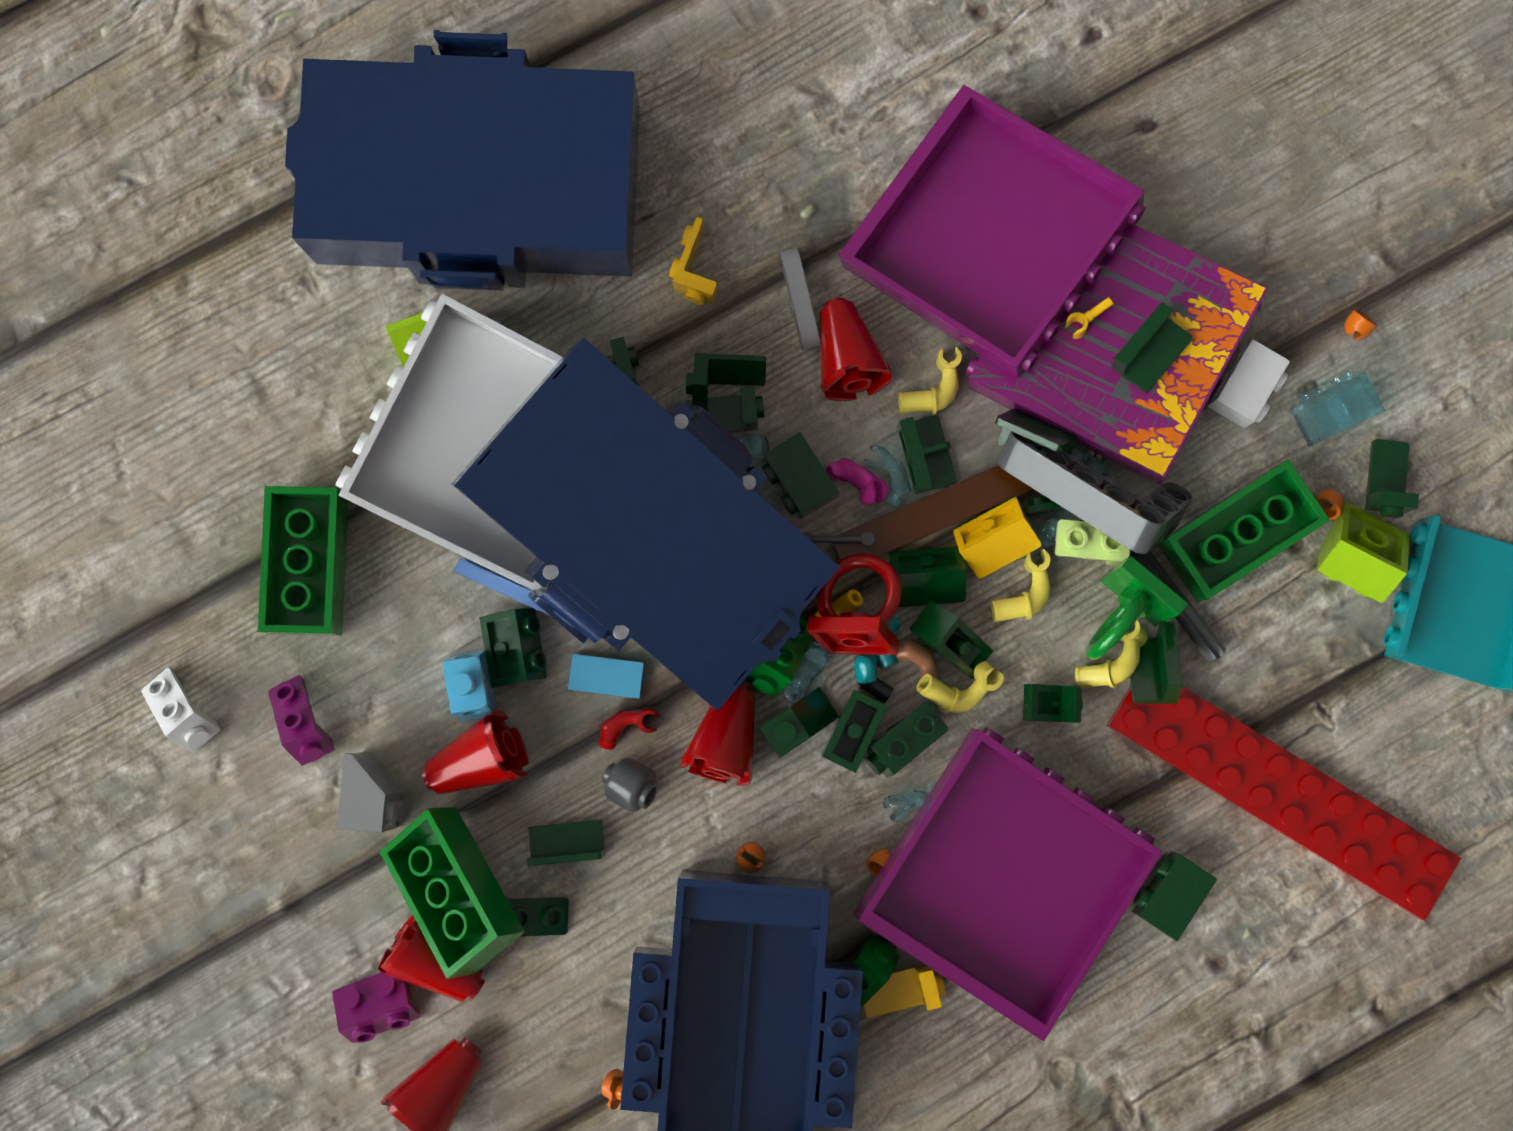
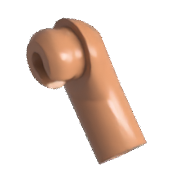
(919, 655)

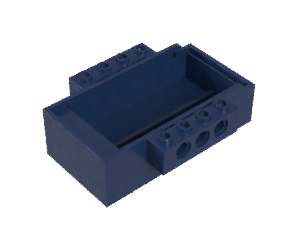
(743, 1011)

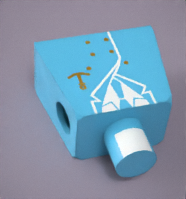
(469, 686)

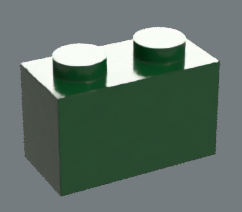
(799, 476)
(854, 731)
(1173, 894)

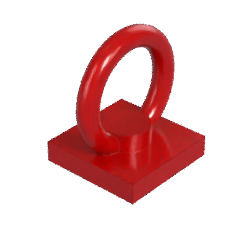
(852, 630)

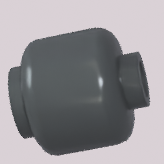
(630, 784)

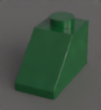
(950, 638)
(799, 722)

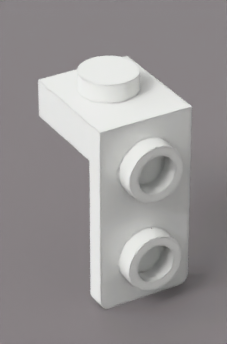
(176, 714)

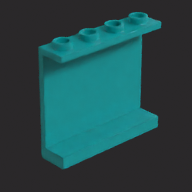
(1456, 606)

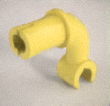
(938, 397)
(1029, 602)
(1117, 670)
(956, 701)

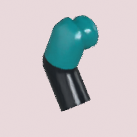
(867, 677)

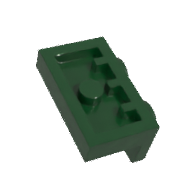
(513, 647)

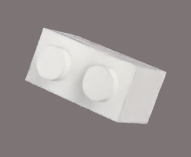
(1249, 384)

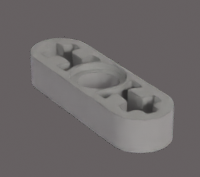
(799, 298)

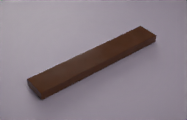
(935, 512)

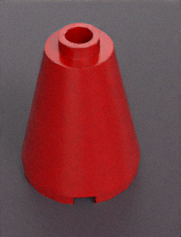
(849, 354)
(725, 741)
(478, 757)
(414, 962)
(437, 1089)

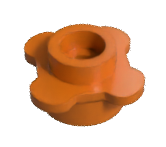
(613, 1088)

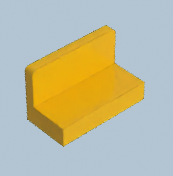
(996, 538)

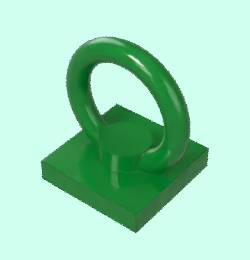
(1139, 596)

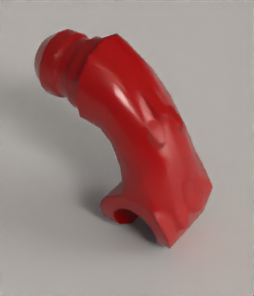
(615, 725)

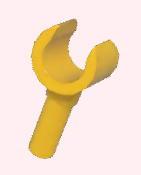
(1087, 317)

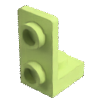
(1084, 541)

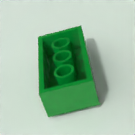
(1243, 531)
(303, 561)
(451, 892)

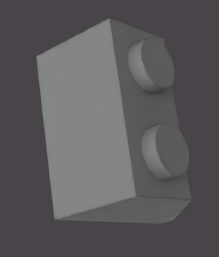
(368, 796)

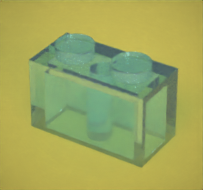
(1336, 409)

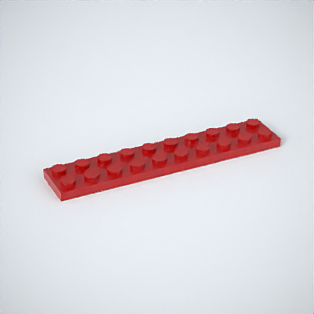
(1291, 798)

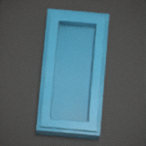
(606, 676)

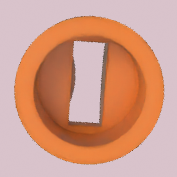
(1359, 324)
(1335, 499)
(753, 849)
(877, 860)

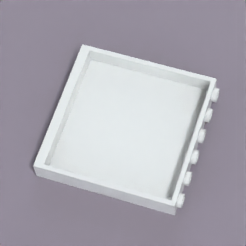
(442, 411)

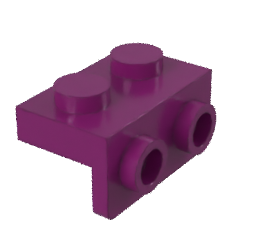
(373, 1007)

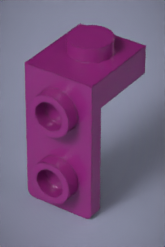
(296, 722)

